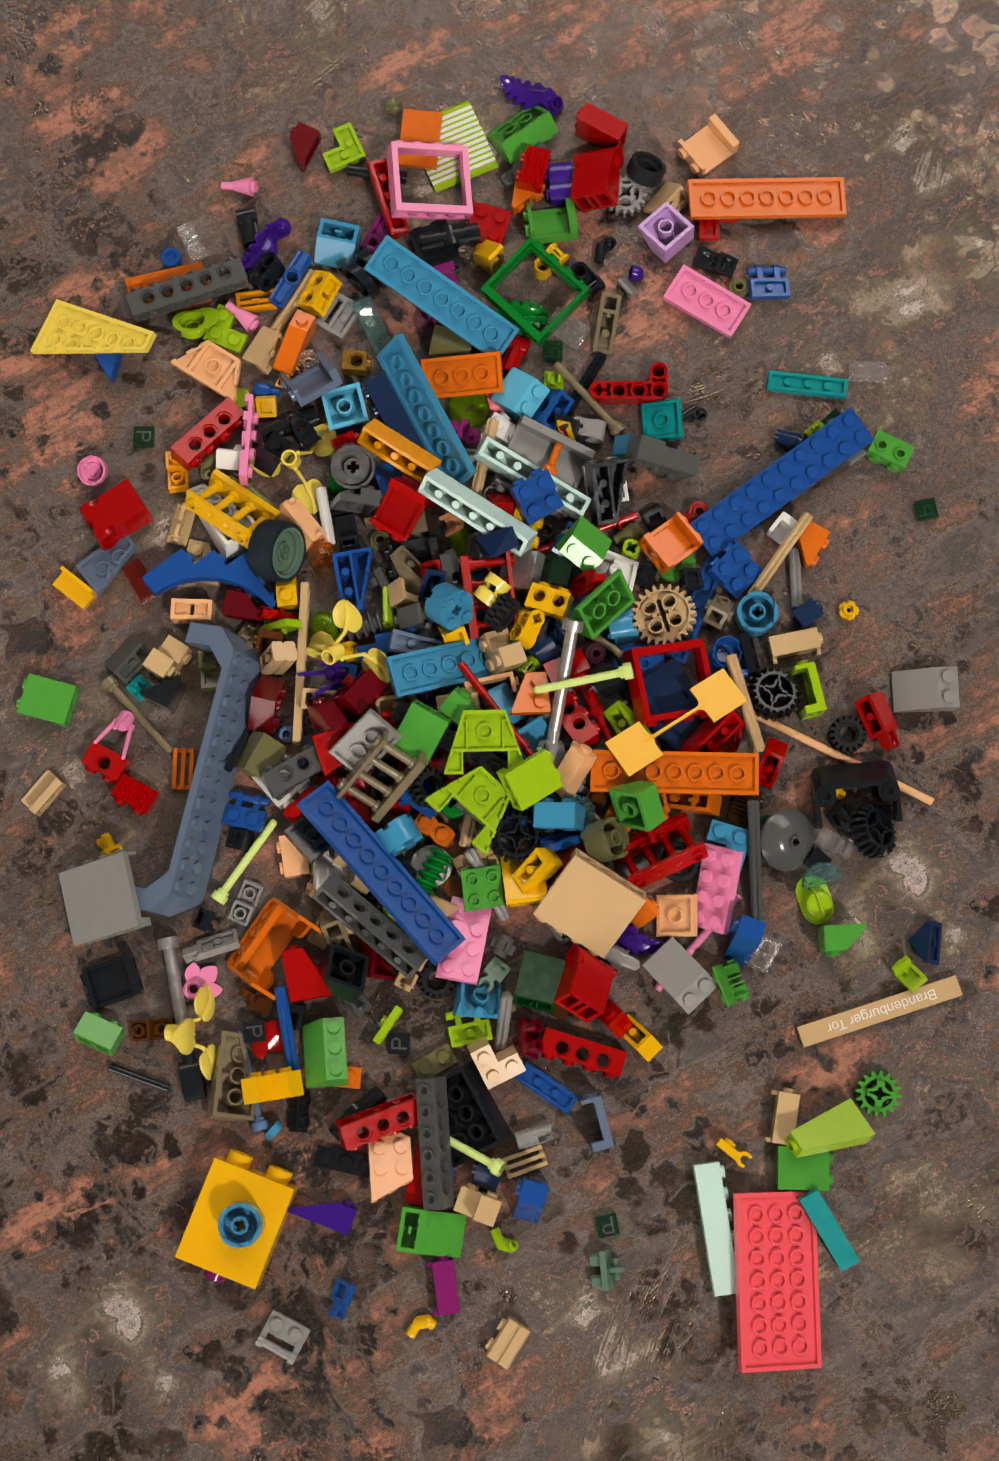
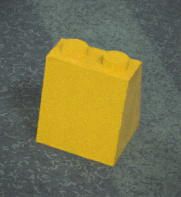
(513, 893)

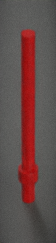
(523, 744)

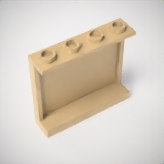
(590, 904)

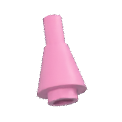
(245, 186)
(247, 319)

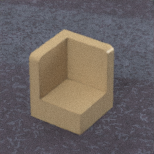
(398, 596)

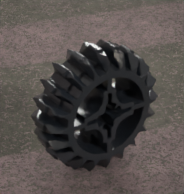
(789, 695)
(872, 831)
(516, 845)

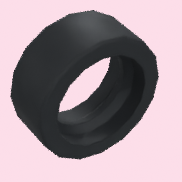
(650, 162)
(681, 877)

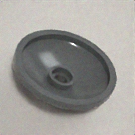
(778, 836)

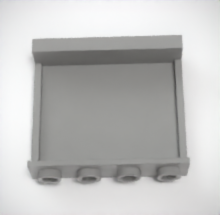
(536, 444)
(101, 898)

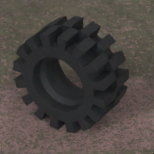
(502, 612)
(838, 743)
(417, 785)
(434, 993)

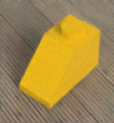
(489, 256)
(288, 595)
(537, 868)
(642, 1040)

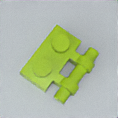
(467, 1033)

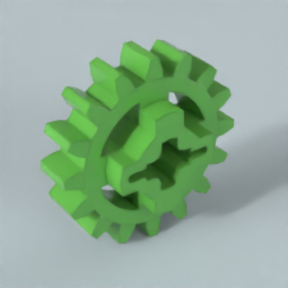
(877, 1103)

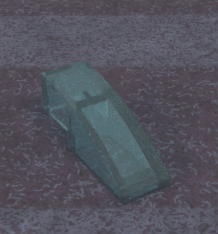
(371, 324)

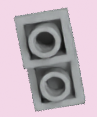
(246, 902)

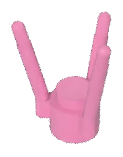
(122, 723)

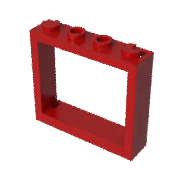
(637, 687)

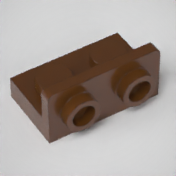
(265, 638)

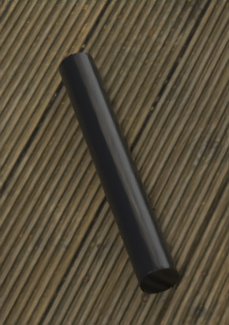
(238, 751)
(139, 1077)

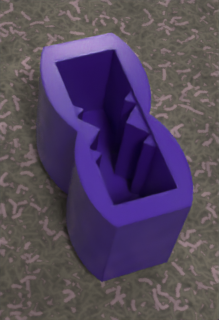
(560, 182)

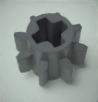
(502, 946)

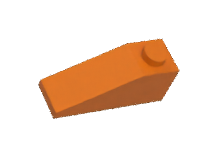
(295, 342)
(694, 803)

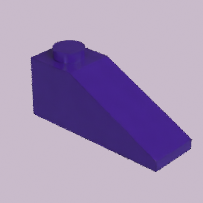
(333, 1215)

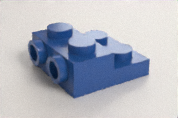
(536, 496)
(734, 569)

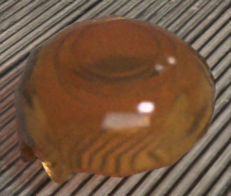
(320, 553)

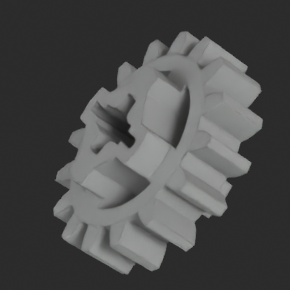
(626, 203)

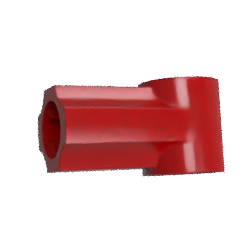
(515, 352)

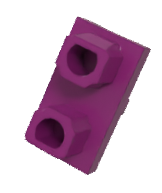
(466, 434)

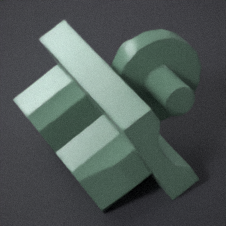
(609, 1269)

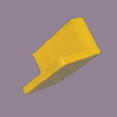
(74, 588)

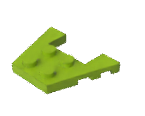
(483, 733)
(481, 797)

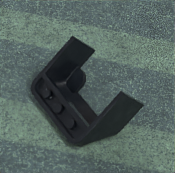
(832, 777)

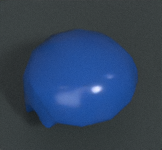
(725, 646)

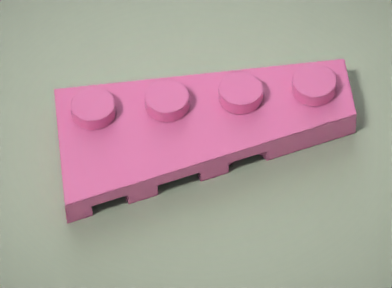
(249, 436)

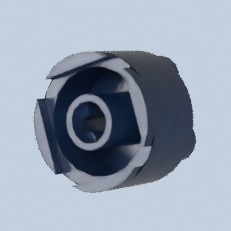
(549, 641)

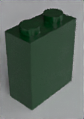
(538, 981)

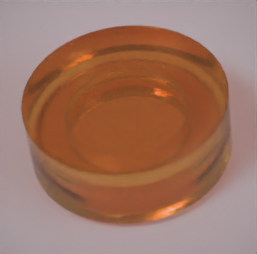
(453, 886)

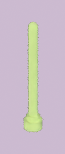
(624, 671)
(222, 893)
(495, 1165)

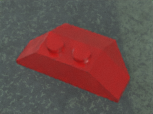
(717, 736)

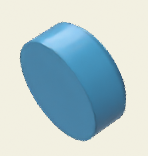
(273, 1130)

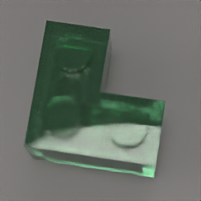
(557, 572)

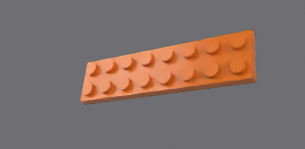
(766, 198)
(684, 773)

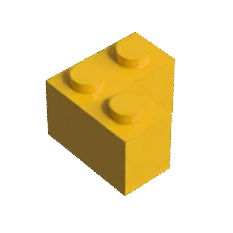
(272, 1085)

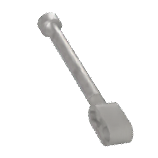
(552, 741)

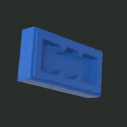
(561, 840)

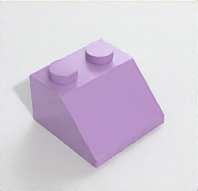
(666, 231)

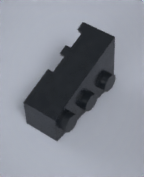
(605, 487)
(610, 686)

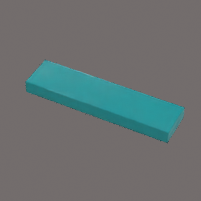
(807, 385)
(829, 1229)

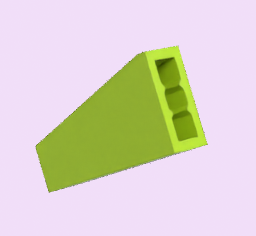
(830, 1131)

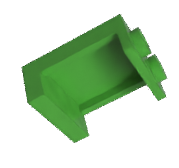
(552, 224)
(48, 700)
(422, 730)
(802, 1172)

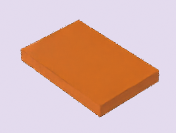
(424, 127)

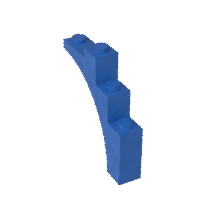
(180, 570)

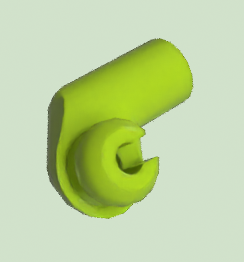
(502, 1243)

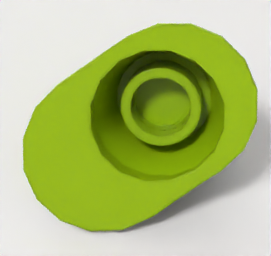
(196, 322)
(815, 903)

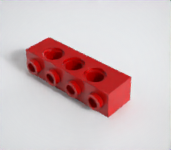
(226, 411)
(589, 733)
(615, 1056)
(369, 1118)

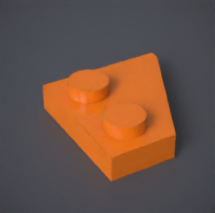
(527, 701)

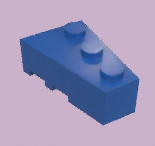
(353, 575)
(744, 937)
(530, 1199)

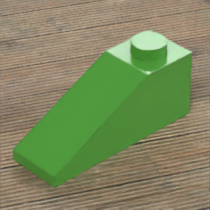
(456, 702)

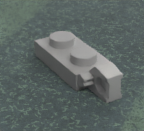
(212, 946)

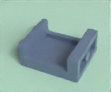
(312, 382)
(606, 1141)

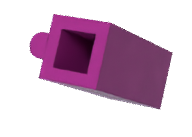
(445, 1285)

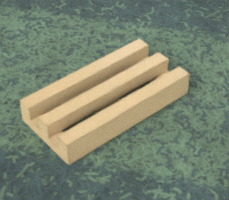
(538, 1147)

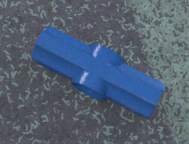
(295, 270)

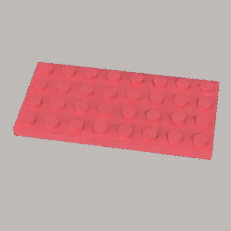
(776, 1283)

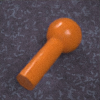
(553, 459)

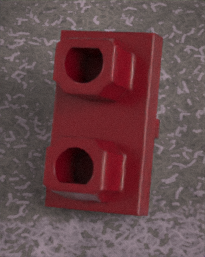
(527, 1038)

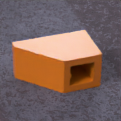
(521, 197)
(811, 542)
(646, 913)

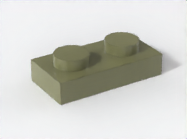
(435, 1062)

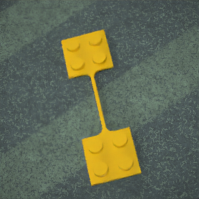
(637, 748)

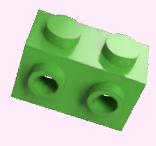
(889, 452)
(99, 1033)

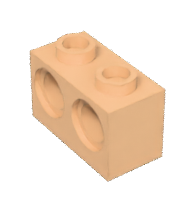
(192, 610)

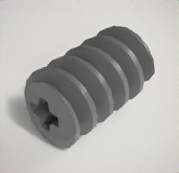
(368, 624)

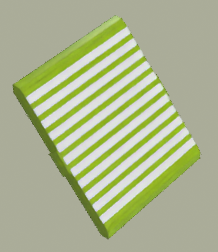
(461, 127)

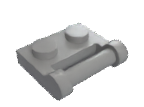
(341, 321)
(286, 1330)

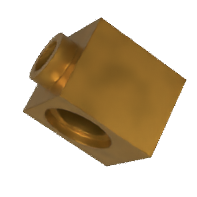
(349, 357)

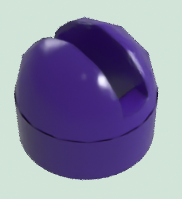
(636, 273)

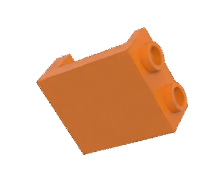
(671, 543)

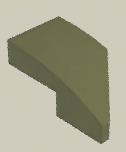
(208, 672)

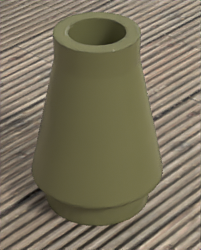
(631, 531)

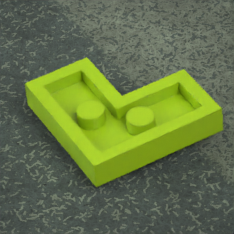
(348, 151)
(223, 335)

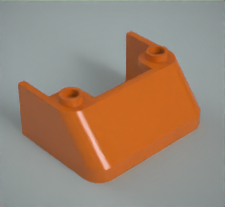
(265, 942)

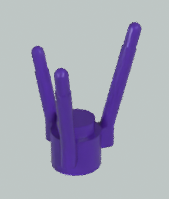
(333, 673)

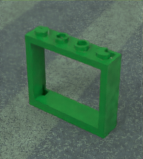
(510, 313)

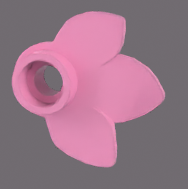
(198, 977)

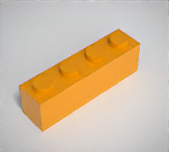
(397, 450)

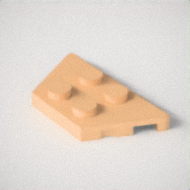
(212, 368)
(389, 1164)

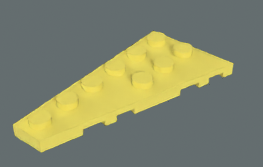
(83, 331)

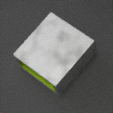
(526, 569)

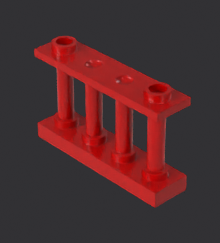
(471, 585)
(665, 831)

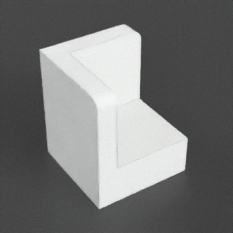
(228, 458)
(781, 527)

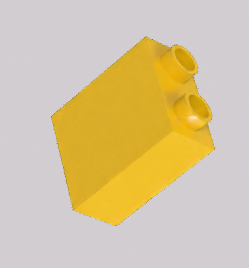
(227, 1183)

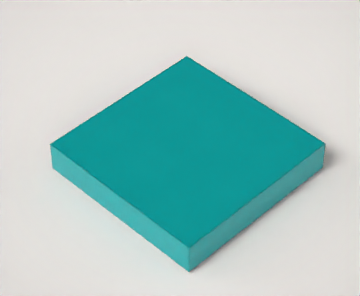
(663, 419)

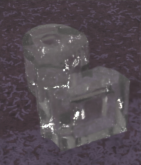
(192, 242)
(834, 844)

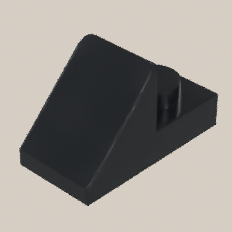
(270, 455)

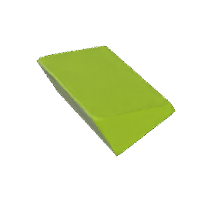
(388, 612)

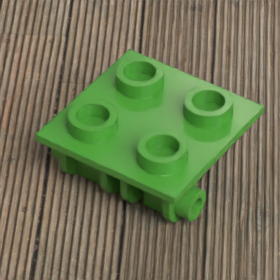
(482, 887)
(729, 992)

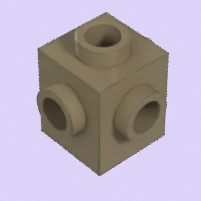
(718, 611)

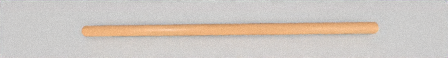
(836, 754)

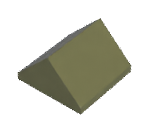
(446, 343)
(259, 754)

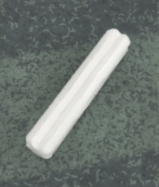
(325, 515)

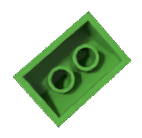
(521, 130)
(604, 605)
(325, 1053)

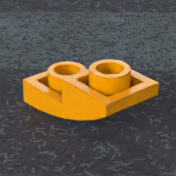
(177, 476)

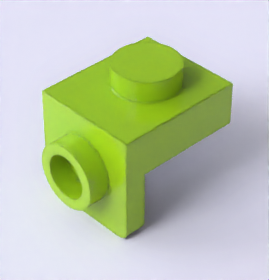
(908, 974)

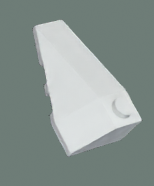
(227, 546)

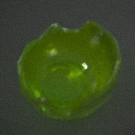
(324, 622)

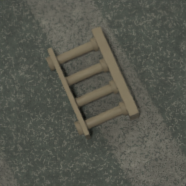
(390, 793)

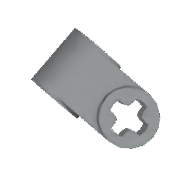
(592, 430)

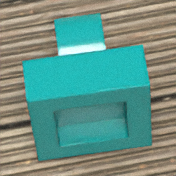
(138, 685)

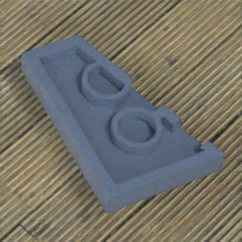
(103, 565)

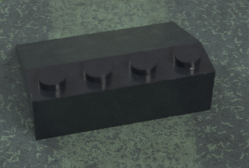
(473, 1113)

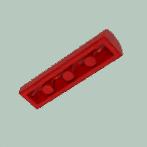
(378, 172)

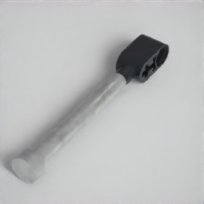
(190, 1074)

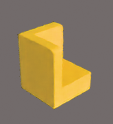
(455, 635)

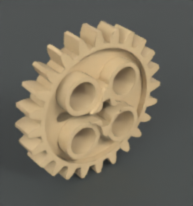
(682, 610)

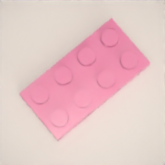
(707, 301)
(718, 888)
(465, 961)

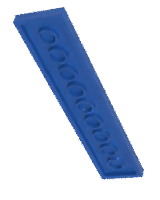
(781, 481)
(381, 873)

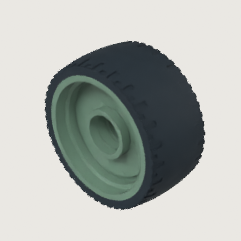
(276, 550)

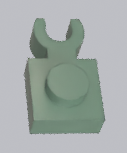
(494, 974)

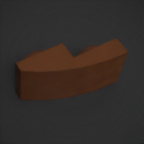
(149, 1029)

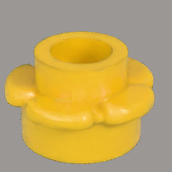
(854, 610)

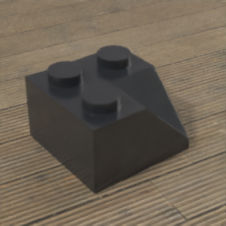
(343, 971)

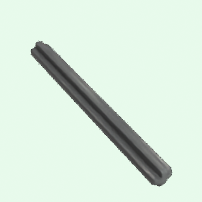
(754, 859)

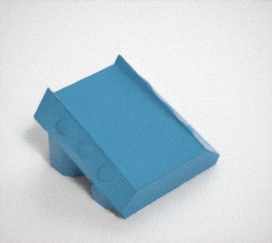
(474, 1002)

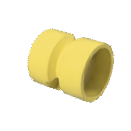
(486, 595)

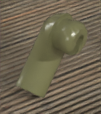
(206, 466)

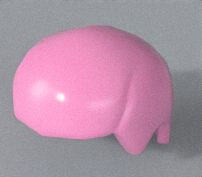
(92, 470)

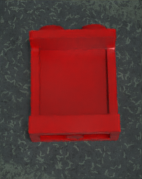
(399, 510)

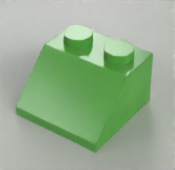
(584, 545)
(637, 805)
(838, 938)

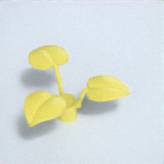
(306, 491)
(326, 649)
(183, 1034)

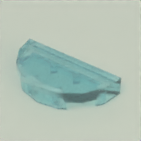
(820, 874)

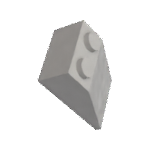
(925, 690)
(680, 975)

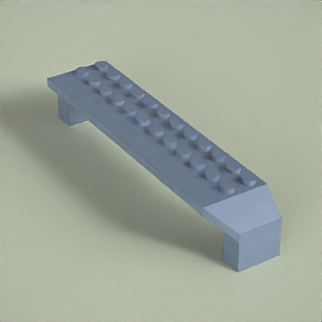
(209, 792)

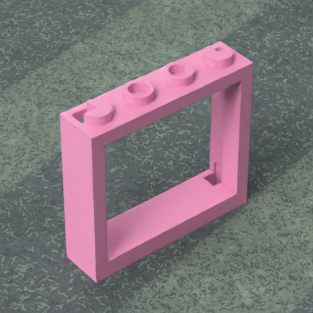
(429, 211)

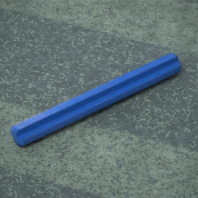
(286, 1027)

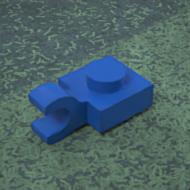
(342, 1296)

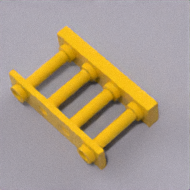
(232, 493)

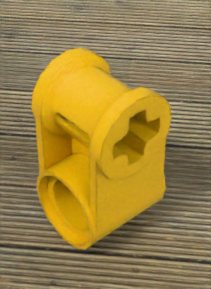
(544, 275)
(526, 629)

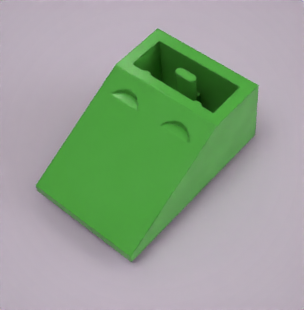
(431, 1232)

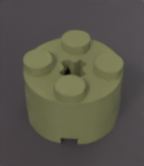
(605, 840)

